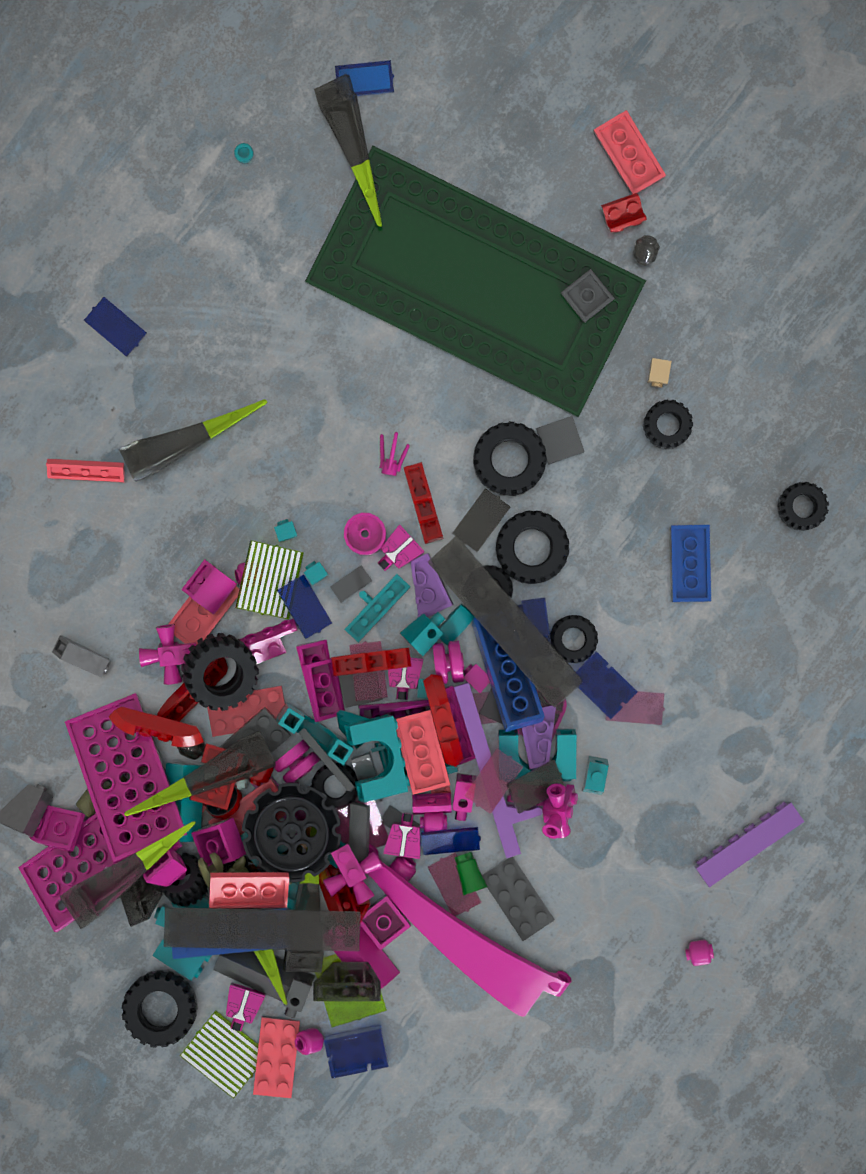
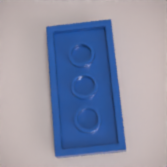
(690, 563)

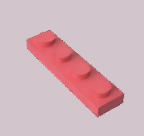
(85, 470)

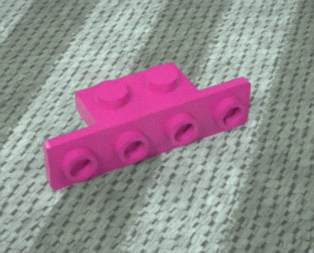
(267, 642)

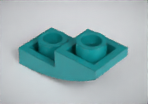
(455, 624)

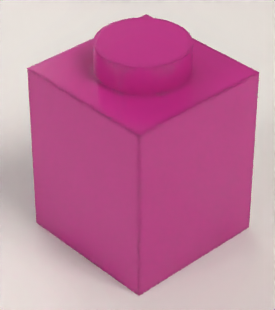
(476, 677)

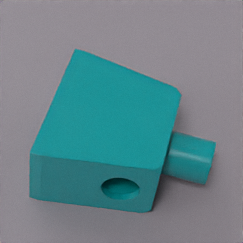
(423, 632)
(595, 775)

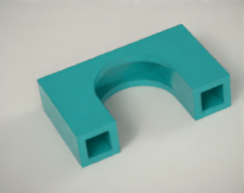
(331, 742)
(564, 756)
(392, 779)
(186, 967)

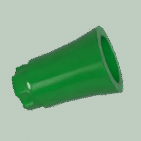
(469, 874)

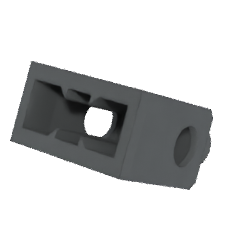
(298, 993)

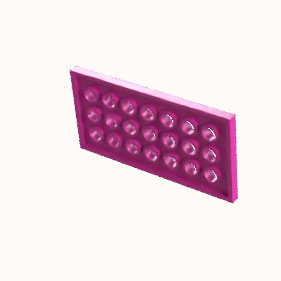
(94, 779)
(47, 859)

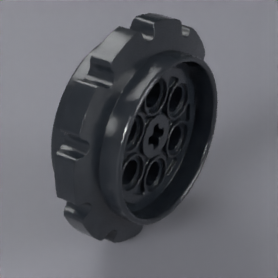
(289, 800)

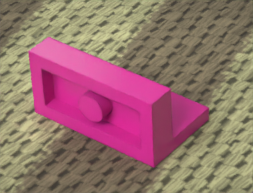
(431, 803)

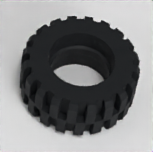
(509, 432)
(558, 547)
(230, 692)
(141, 1027)

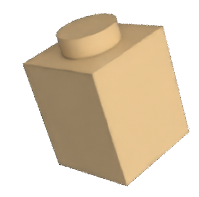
(659, 372)

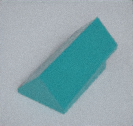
(189, 810)

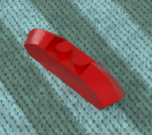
(181, 701)
(443, 720)
(149, 725)

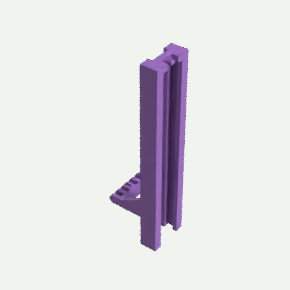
(503, 813)

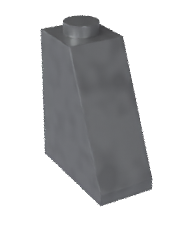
(80, 656)
(365, 768)
(26, 809)

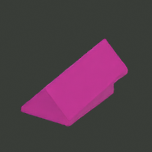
(321, 685)
(371, 953)

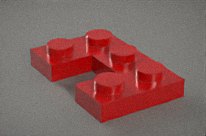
(217, 797)

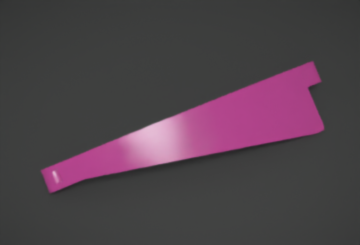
(491, 966)

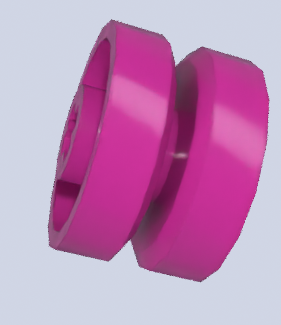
(356, 526)
(449, 662)
(297, 763)

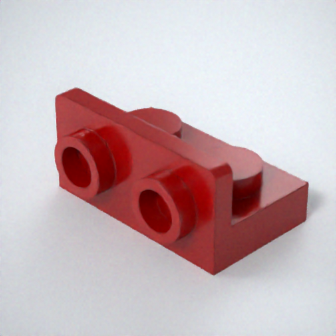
(623, 213)

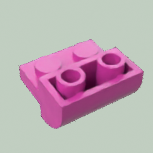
(209, 587)

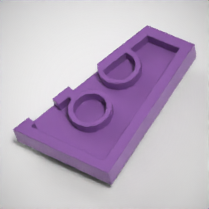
(429, 587)
(539, 739)

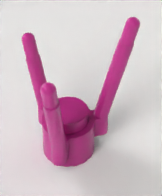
(390, 465)

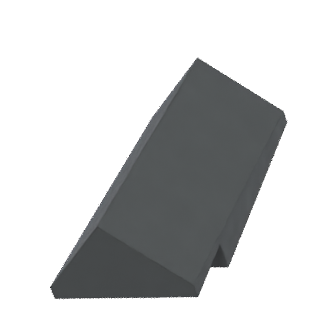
(248, 970)

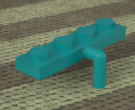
(376, 607)

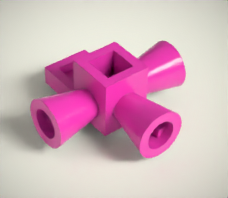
(168, 654)
(558, 810)
(352, 873)

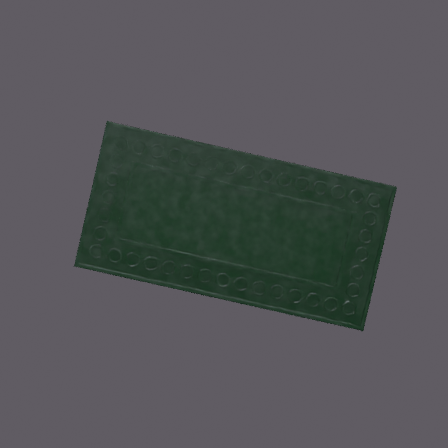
(473, 282)

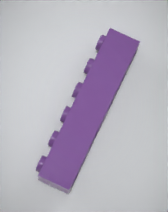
(748, 844)

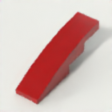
(423, 503)
(371, 661)

